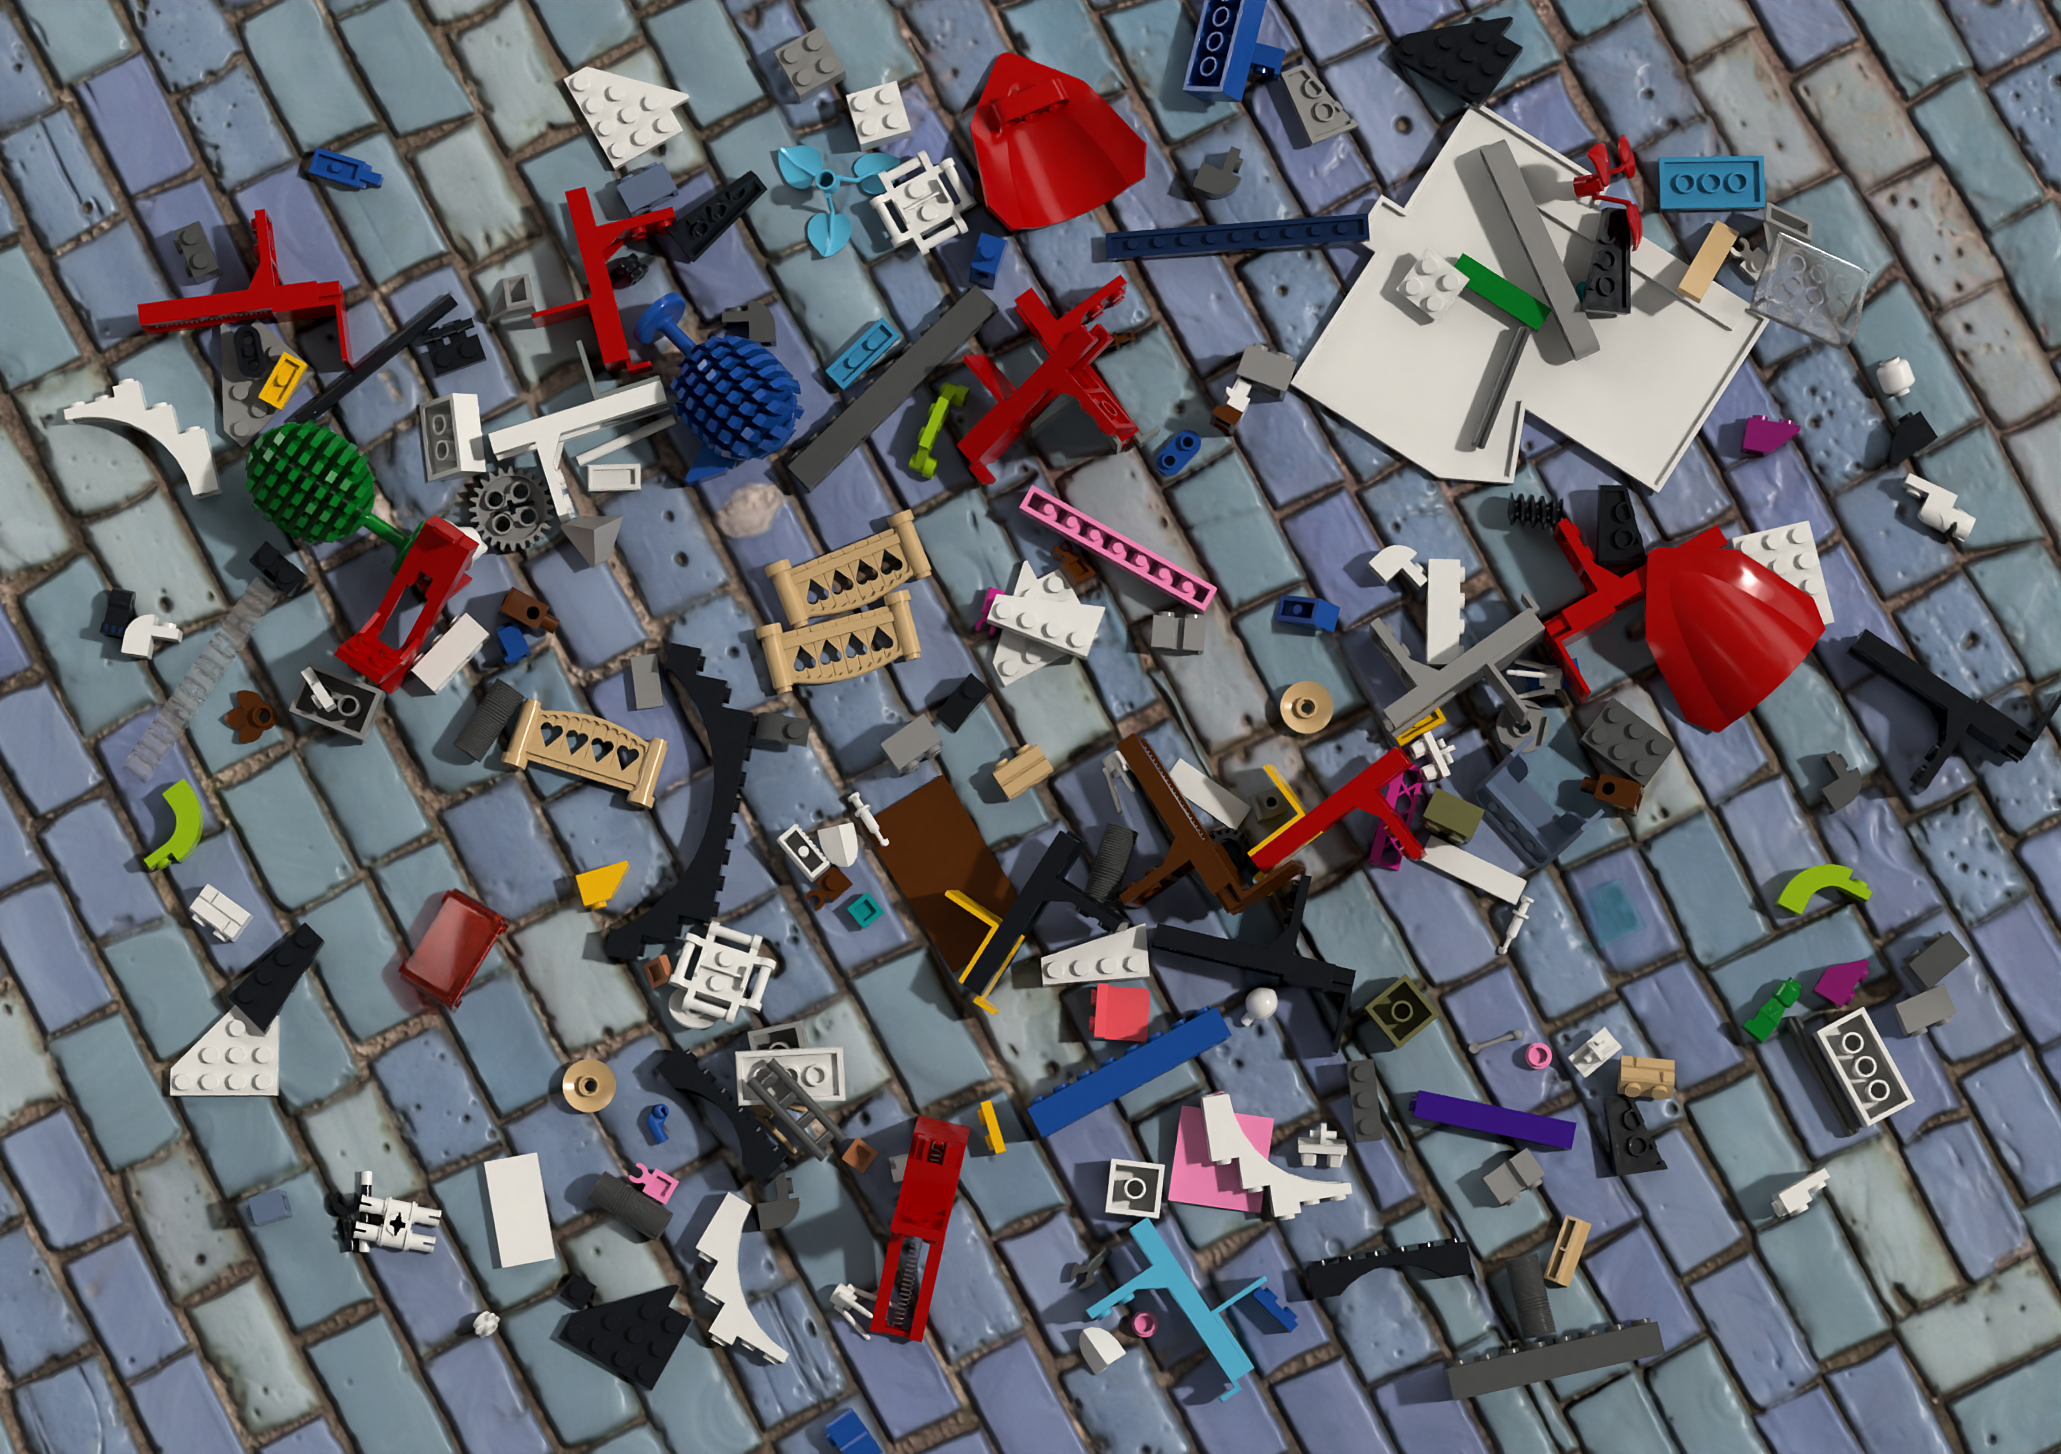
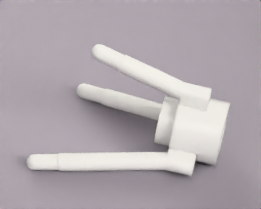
(1549, 676)
(1117, 765)
(844, 1298)

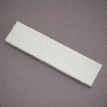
(1473, 870)

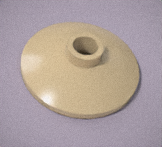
(1306, 693)
(579, 1075)

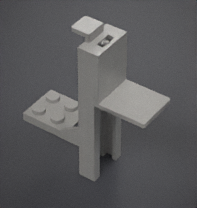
(1434, 688)

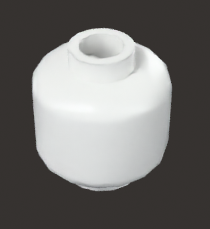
(1895, 376)

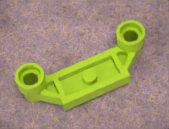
(928, 435)

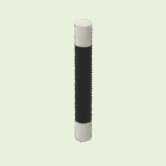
(366, 1189)

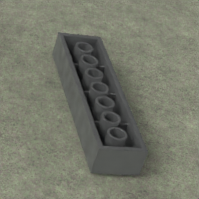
(1553, 1361)

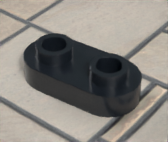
(249, 352)

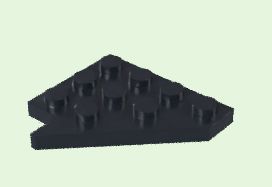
(1462, 58)
(630, 1334)

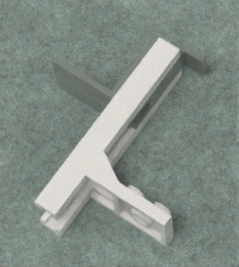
(552, 431)

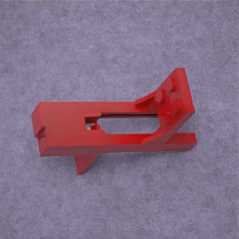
(596, 248)
(1018, 408)
(437, 565)

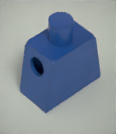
(987, 260)

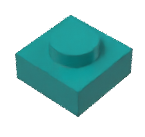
(865, 910)

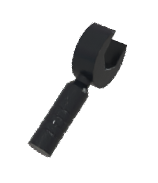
(348, 1224)

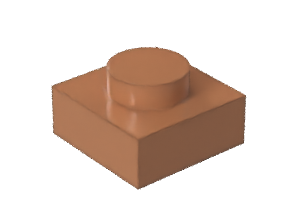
(658, 971)
(860, 1155)

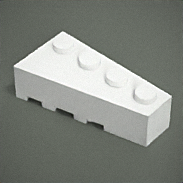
(1051, 623)
(1106, 959)

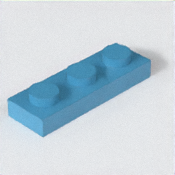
(862, 354)

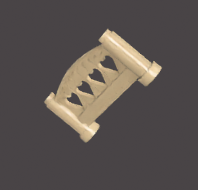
(794, 583)
(893, 620)
(637, 778)

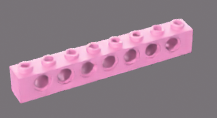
(1117, 550)

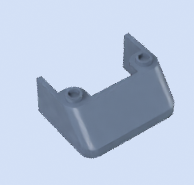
(1523, 812)

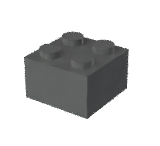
(1935, 961)

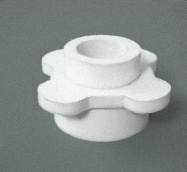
(486, 1324)

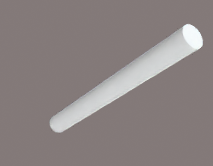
(626, 439)

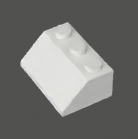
(452, 437)

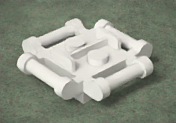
(923, 203)
(722, 973)

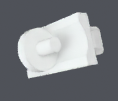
(1427, 746)
(1594, 1052)
(1322, 1142)

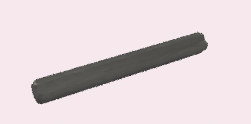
(1500, 387)
(1822, 1076)

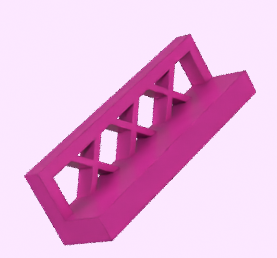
(1380, 834)

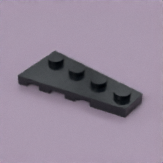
(712, 218)
(1610, 266)
(270, 984)

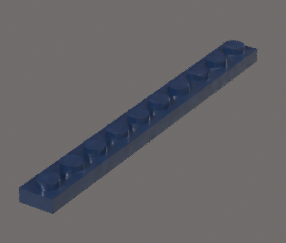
(1237, 237)

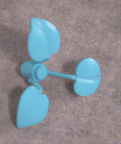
(804, 163)

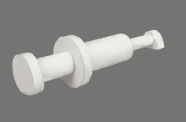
(863, 812)
(1516, 922)

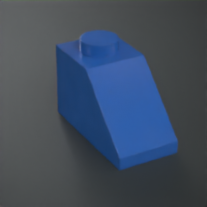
(708, 466)
(1307, 613)

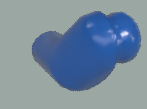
(655, 1122)

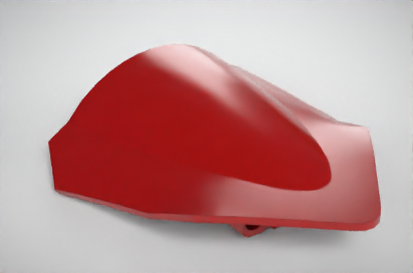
(1049, 146)
(1724, 630)

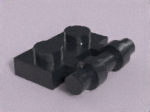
(455, 355)

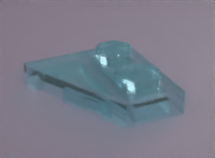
(1616, 914)

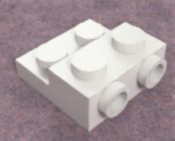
(1796, 1196)

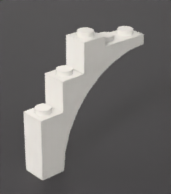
(161, 423)
(1285, 1190)
(722, 1243)

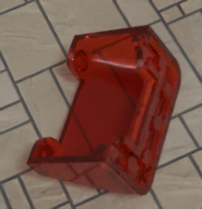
(453, 948)

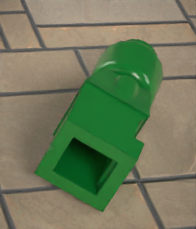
(1771, 1012)

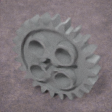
(518, 532)

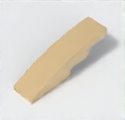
(1707, 261)

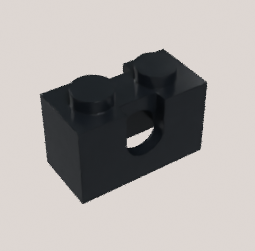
(287, 575)

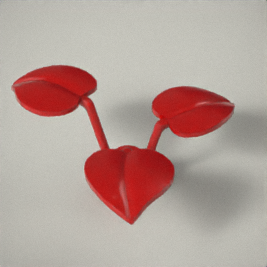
(1594, 183)

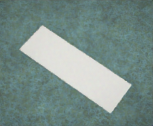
(1209, 795)

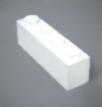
(1443, 611)

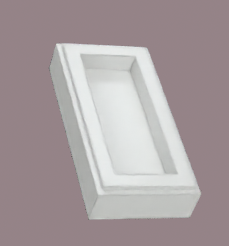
(614, 477)

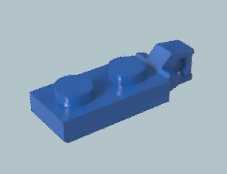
(343, 170)

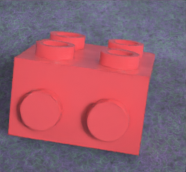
(1120, 1013)

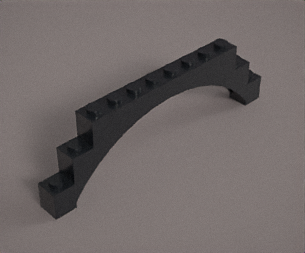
(698, 888)

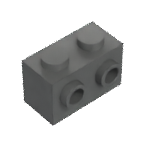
(198, 252)

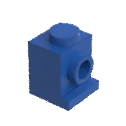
(1267, 60)
(512, 643)

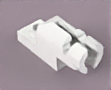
(1937, 507)

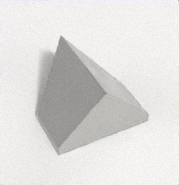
(1781, 220)
(513, 299)
(593, 536)

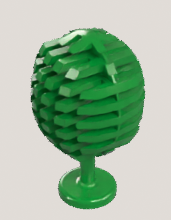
(317, 487)

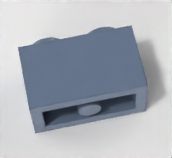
(647, 189)
(269, 1207)

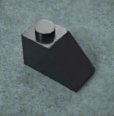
(1909, 438)
(963, 702)

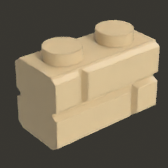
(1022, 772)
(1646, 1077)

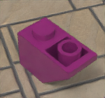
(1765, 436)
(1838, 982)

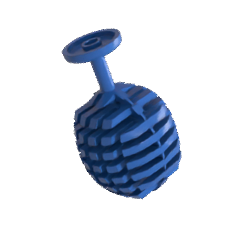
(729, 386)

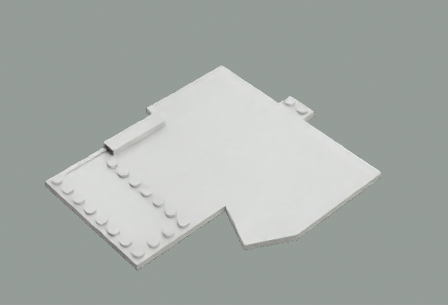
(1429, 380)

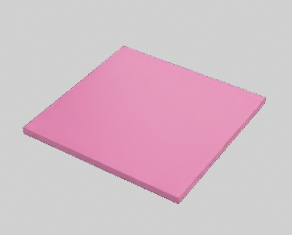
(1204, 1182)

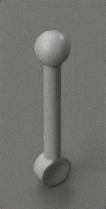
(1474, 1047)

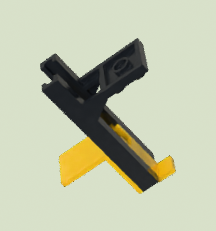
(1009, 934)

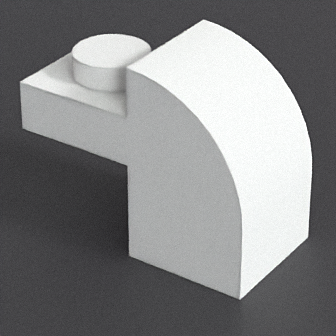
(1395, 560)
(143, 631)

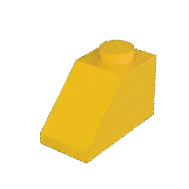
(601, 884)

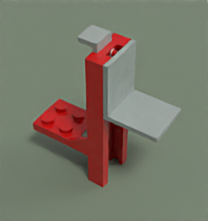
(1054, 332)

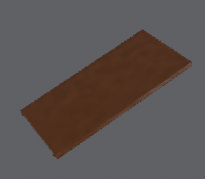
(940, 850)

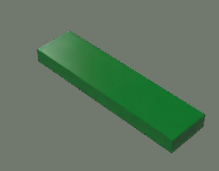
(1503, 293)

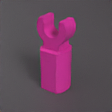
(987, 604)

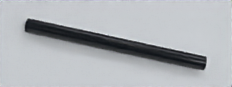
(377, 359)

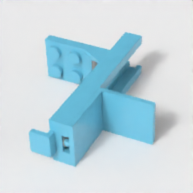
(1169, 1275)

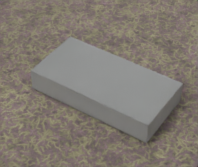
(647, 681)

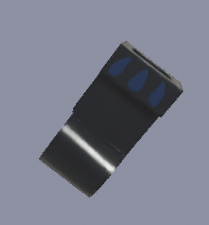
(118, 613)

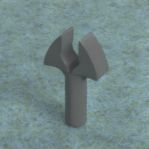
(1091, 1267)

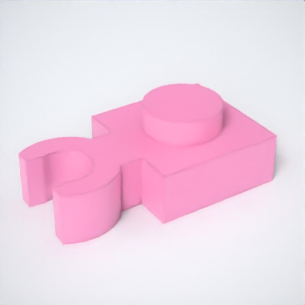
(657, 1184)

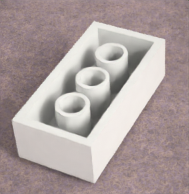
(1863, 1067)

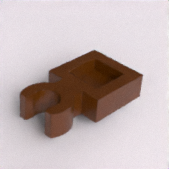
(1072, 566)
(831, 885)

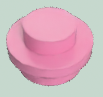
(1538, 1056)
(1144, 1323)

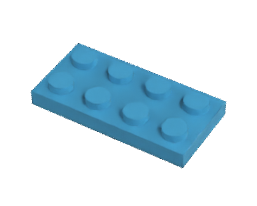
(1711, 183)

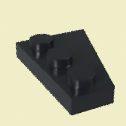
(1617, 529)
(1629, 1140)

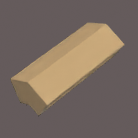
(1567, 1251)

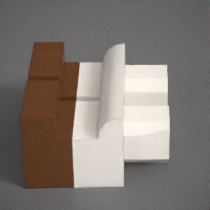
(1236, 405)

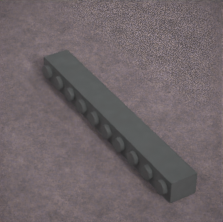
(893, 388)

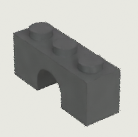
(1364, 1101)

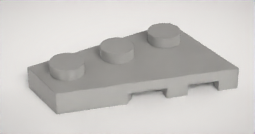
(1314, 107)

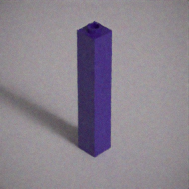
(1492, 1120)

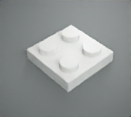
(1432, 284)

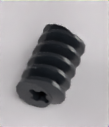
(1534, 511)

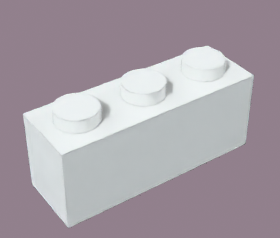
(450, 652)

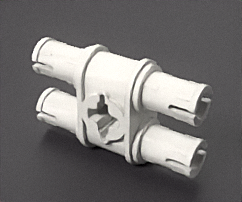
(385, 1232)

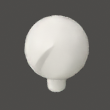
(1260, 1005)

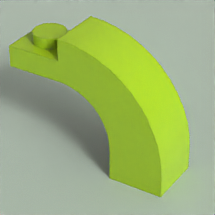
(188, 826)
(1799, 889)

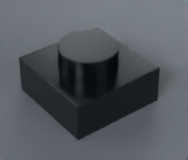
(578, 1291)

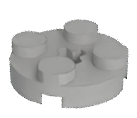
(1510, 736)

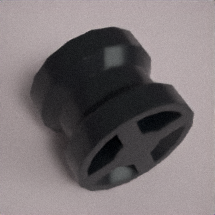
(632, 269)

